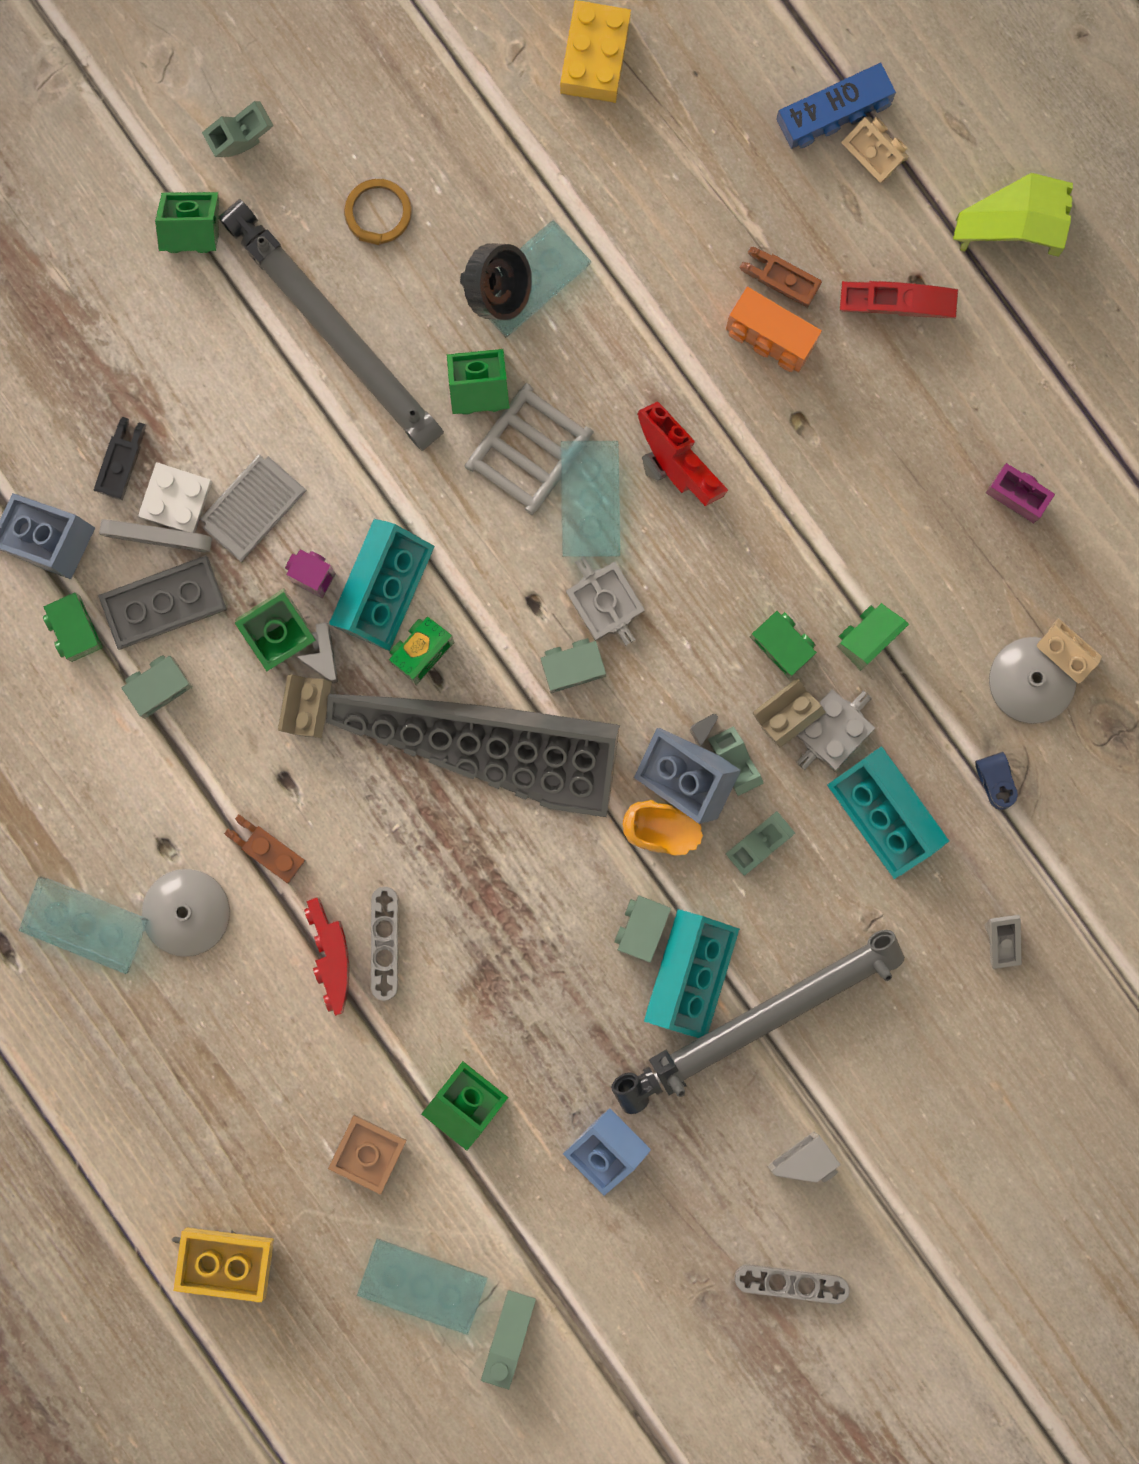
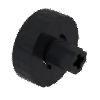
(483, 281)

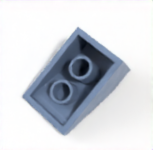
(44, 535)
(687, 776)

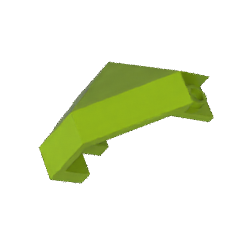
(1026, 210)

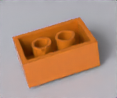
(772, 330)

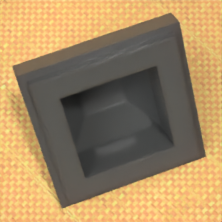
(652, 467)

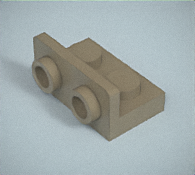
(304, 706)
(788, 713)

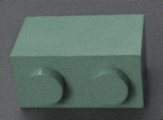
(573, 665)
(156, 686)
(643, 928)

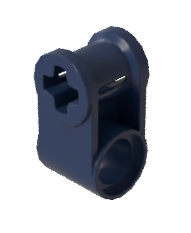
(996, 775)

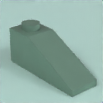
(508, 1339)

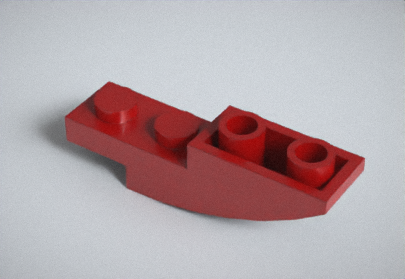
(899, 299)
(673, 452)
(335, 967)

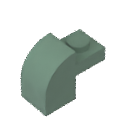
(240, 133)

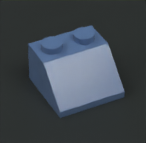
(607, 1152)

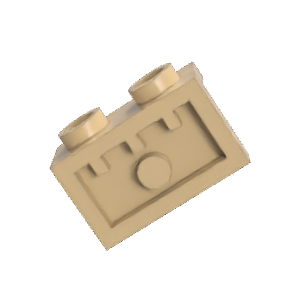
(875, 148)
(1069, 651)

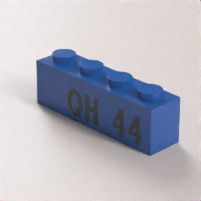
(836, 106)

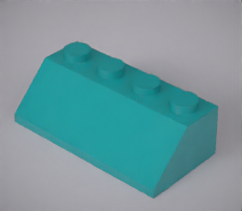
(381, 584)
(888, 813)
(691, 974)

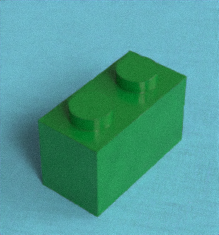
(72, 627)
(783, 643)

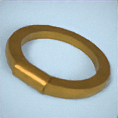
(371, 237)

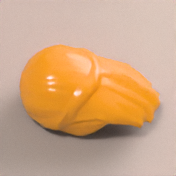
(661, 828)

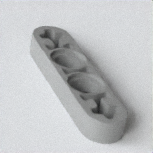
(155, 536)
(380, 943)
(792, 1279)

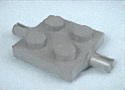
(605, 601)
(836, 732)

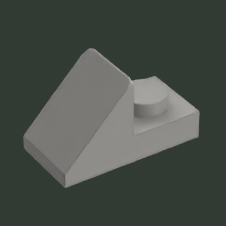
(324, 661)
(1004, 941)

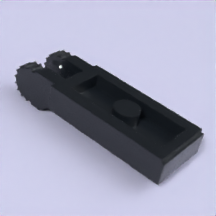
(119, 461)

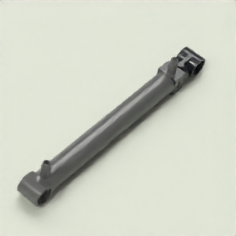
(331, 325)
(671, 1070)

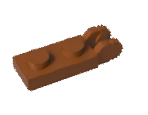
(783, 277)
(267, 850)

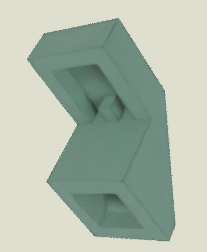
(732, 748)
(760, 843)

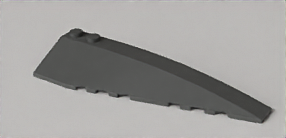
(536, 755)

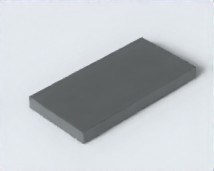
(162, 602)

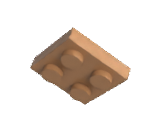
(367, 1154)

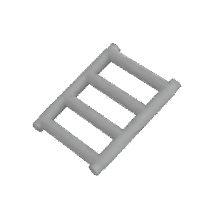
(492, 440)

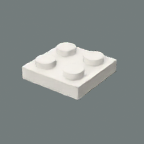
(175, 498)

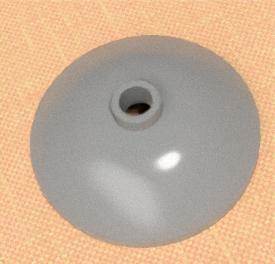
(1016, 692)
(206, 916)

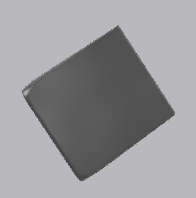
(702, 728)

